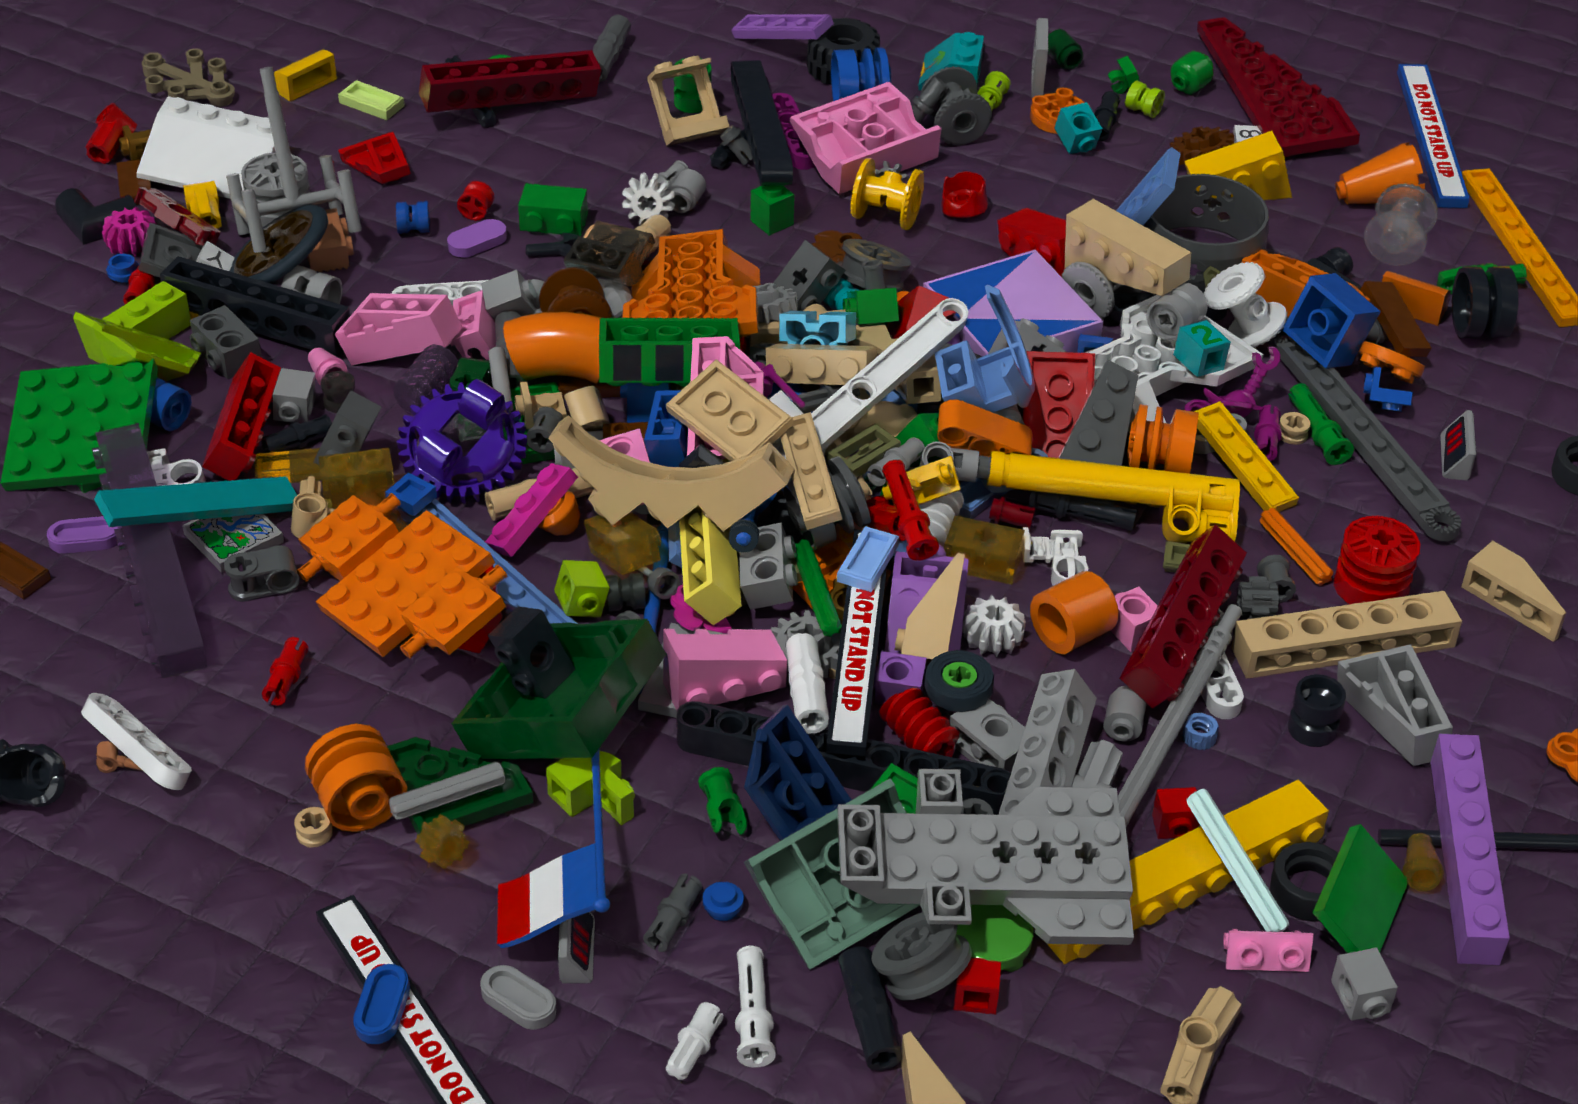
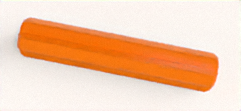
(1296, 546)

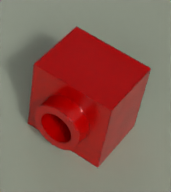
(1172, 814)
(978, 987)

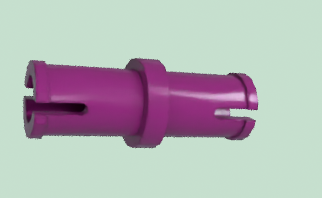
(1268, 431)

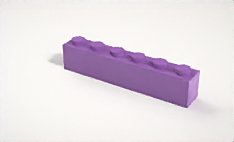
(1469, 850)

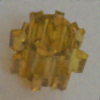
(442, 841)

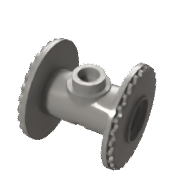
(1094, 287)

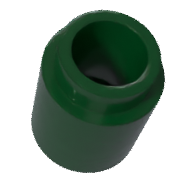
(1064, 49)

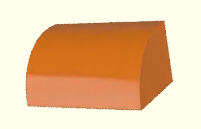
(1423, 299)

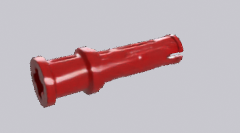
(913, 522)

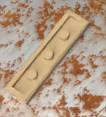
(810, 473)

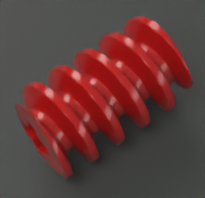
(919, 723)

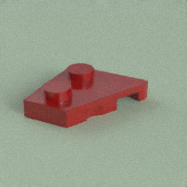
(377, 158)

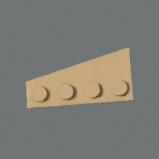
(1124, 249)

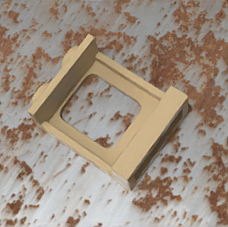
(689, 127)

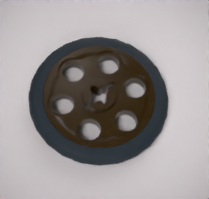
(287, 242)

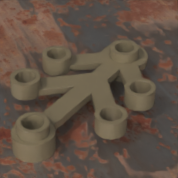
(217, 92)

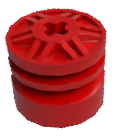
(1376, 560)

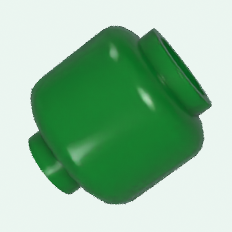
(1192, 72)

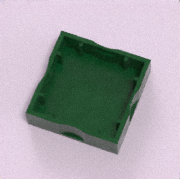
(610, 670)

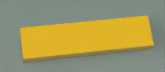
(1245, 458)

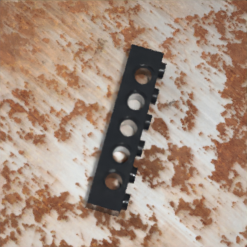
(259, 305)

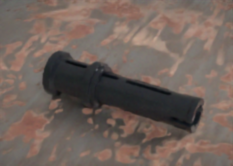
(1084, 508)

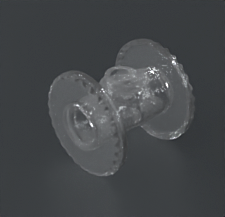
(1401, 224)

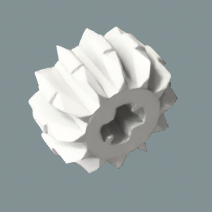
(648, 188)
(993, 625)

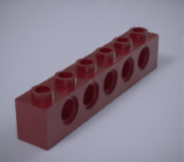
(509, 81)
(1184, 617)

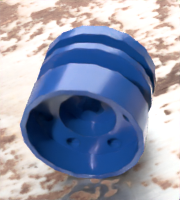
(851, 76)

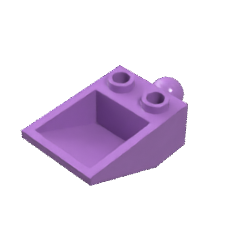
(911, 583)

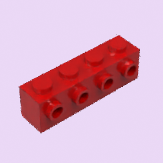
(242, 418)

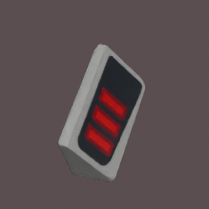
(1458, 447)
(576, 949)

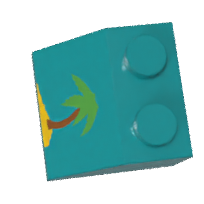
(958, 50)

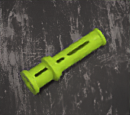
(991, 92)

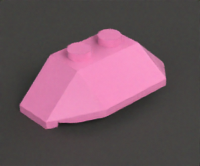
(705, 352)

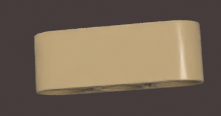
(587, 408)

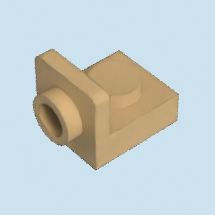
(529, 405)

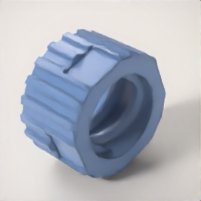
(1200, 740)

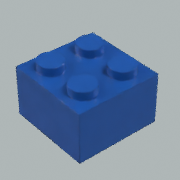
(1331, 320)

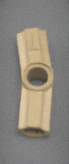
(1197, 1043)

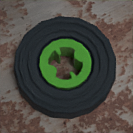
(962, 696)

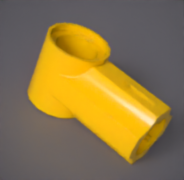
(203, 201)

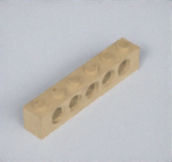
(1344, 632)

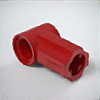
(106, 137)
(883, 516)

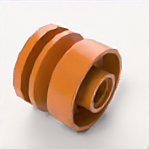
(354, 777)

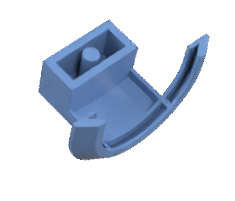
(991, 380)

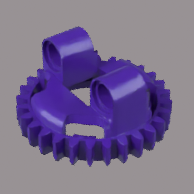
(441, 458)

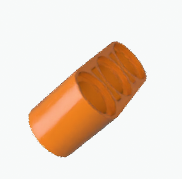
(978, 429)

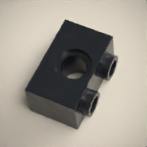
(531, 652)

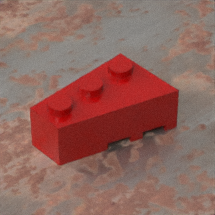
(1036, 231)

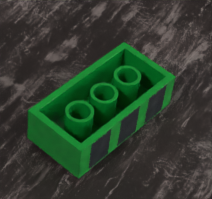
(655, 348)

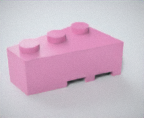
(397, 326)
(721, 665)

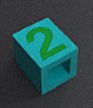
(1201, 348)

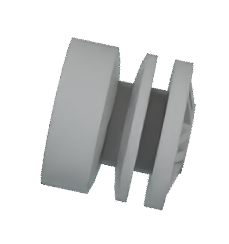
(264, 177)

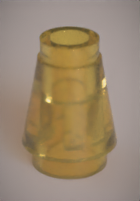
(1422, 863)

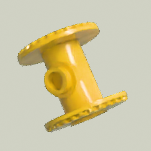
(888, 190)

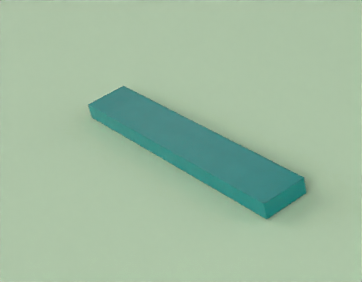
(195, 501)

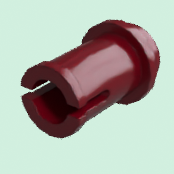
(1011, 513)

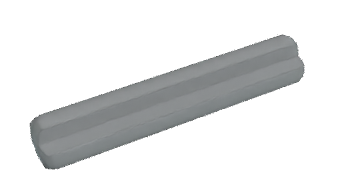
(447, 790)

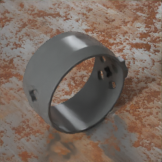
(1246, 222)

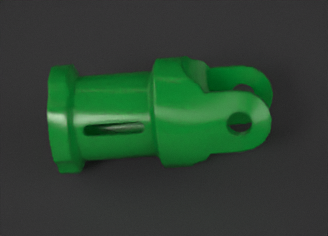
(722, 801)

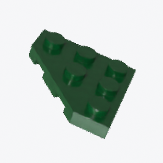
(424, 764)

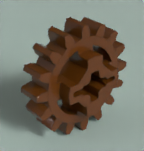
(1201, 141)

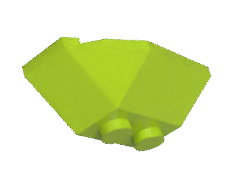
(119, 345)

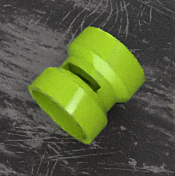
(1144, 99)

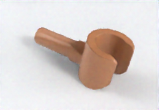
(109, 760)

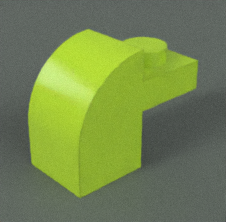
(572, 786)

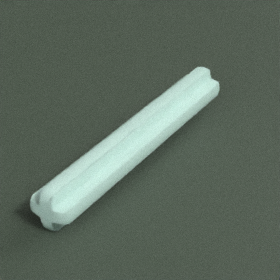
(1237, 861)

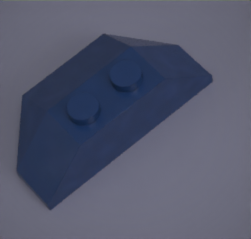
(790, 776)

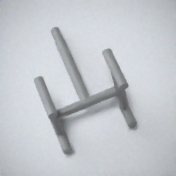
(244, 203)

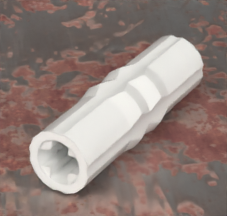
(807, 682)

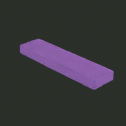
(782, 26)

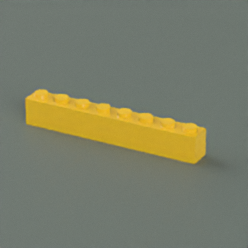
(1191, 866)

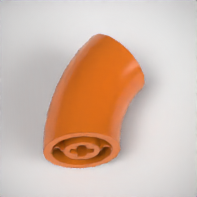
(554, 345)

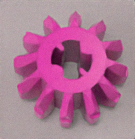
(126, 230)

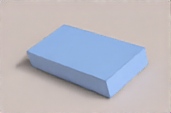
(868, 559)

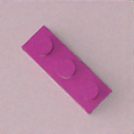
(531, 509)

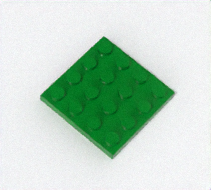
(62, 411)

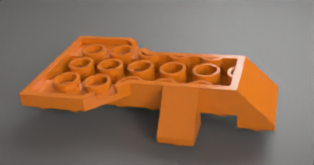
(697, 279)

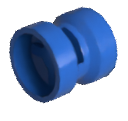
(420, 217)

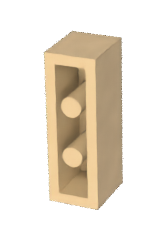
(819, 362)

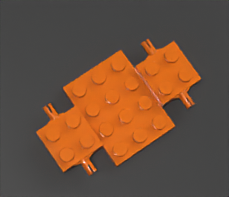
(401, 580)

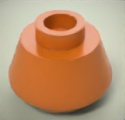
(563, 516)

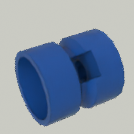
(170, 405)

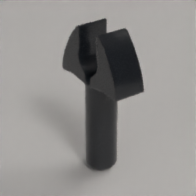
(556, 248)

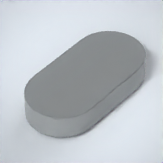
(518, 997)

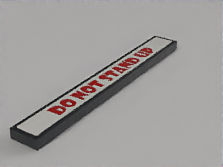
(856, 669)
(419, 1032)

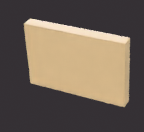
(728, 412)

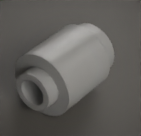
(688, 190)
(1124, 715)

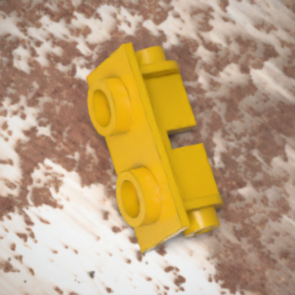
(931, 481)

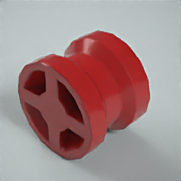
(475, 200)

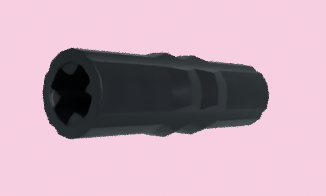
(869, 1009)

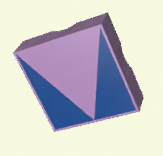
(1031, 292)

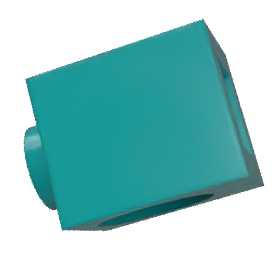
(1078, 128)

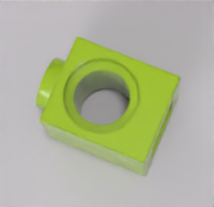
(581, 588)

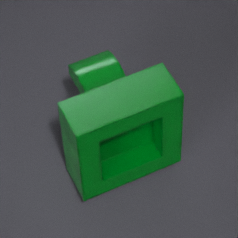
(1126, 75)

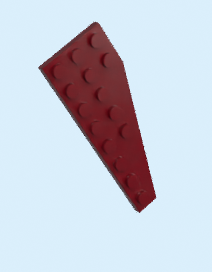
(1276, 94)

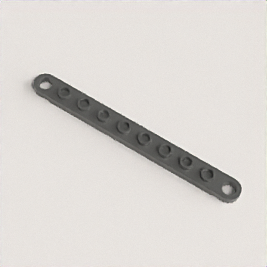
(1372, 441)

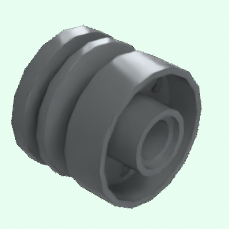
(850, 501)

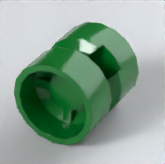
(686, 93)

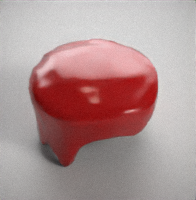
(964, 195)

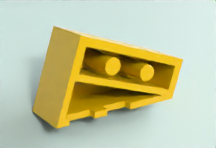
(1253, 162)

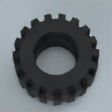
(843, 34)

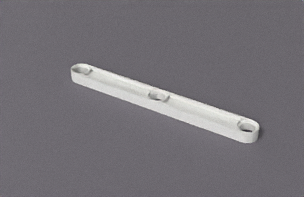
(886, 372)

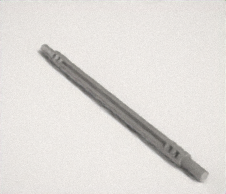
(1176, 715)

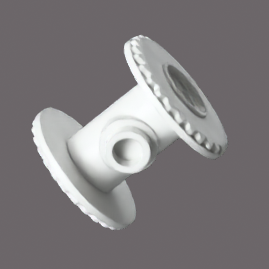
(1254, 317)

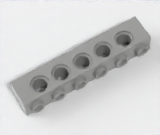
(1051, 738)

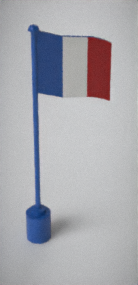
(557, 889)

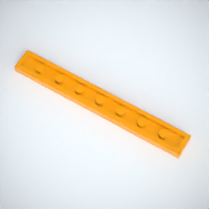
(1523, 245)

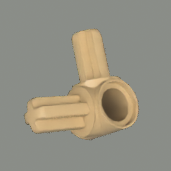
(308, 507)

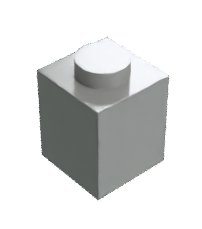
(509, 293)

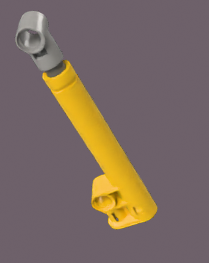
(1186, 496)

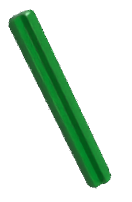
(817, 589)

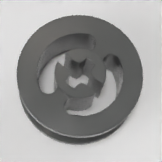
(861, 250)
(920, 957)

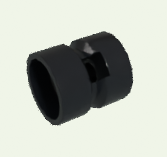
(1316, 710)

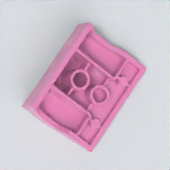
(864, 126)

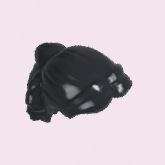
(30, 774)

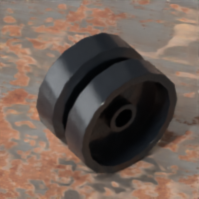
(1484, 302)

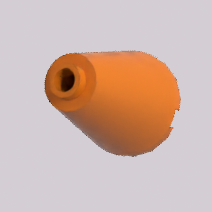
(1368, 180)

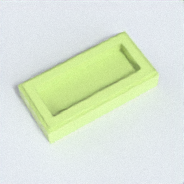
(371, 100)

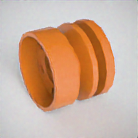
(1163, 442)

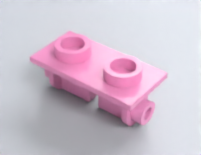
(1268, 950)

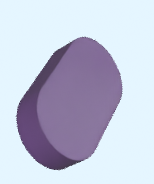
(476, 238)
(81, 535)

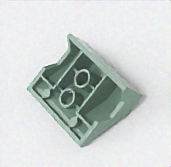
(805, 889)

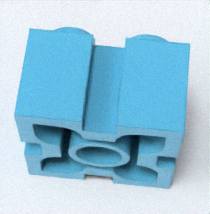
(830, 329)

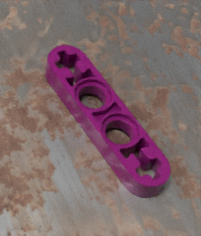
(795, 146)

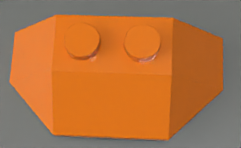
(1284, 278)

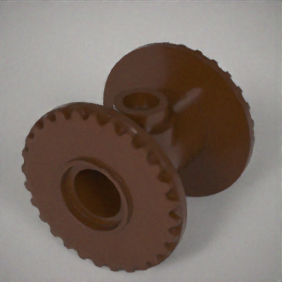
(574, 292)

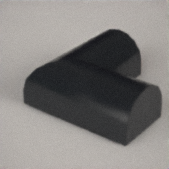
(83, 217)

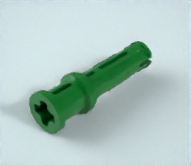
(1325, 432)

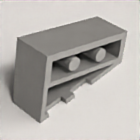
(1396, 700)

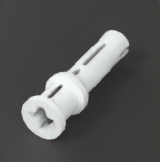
(751, 969)

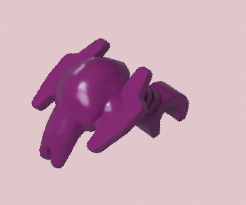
(1243, 401)

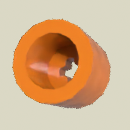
(1074, 612)

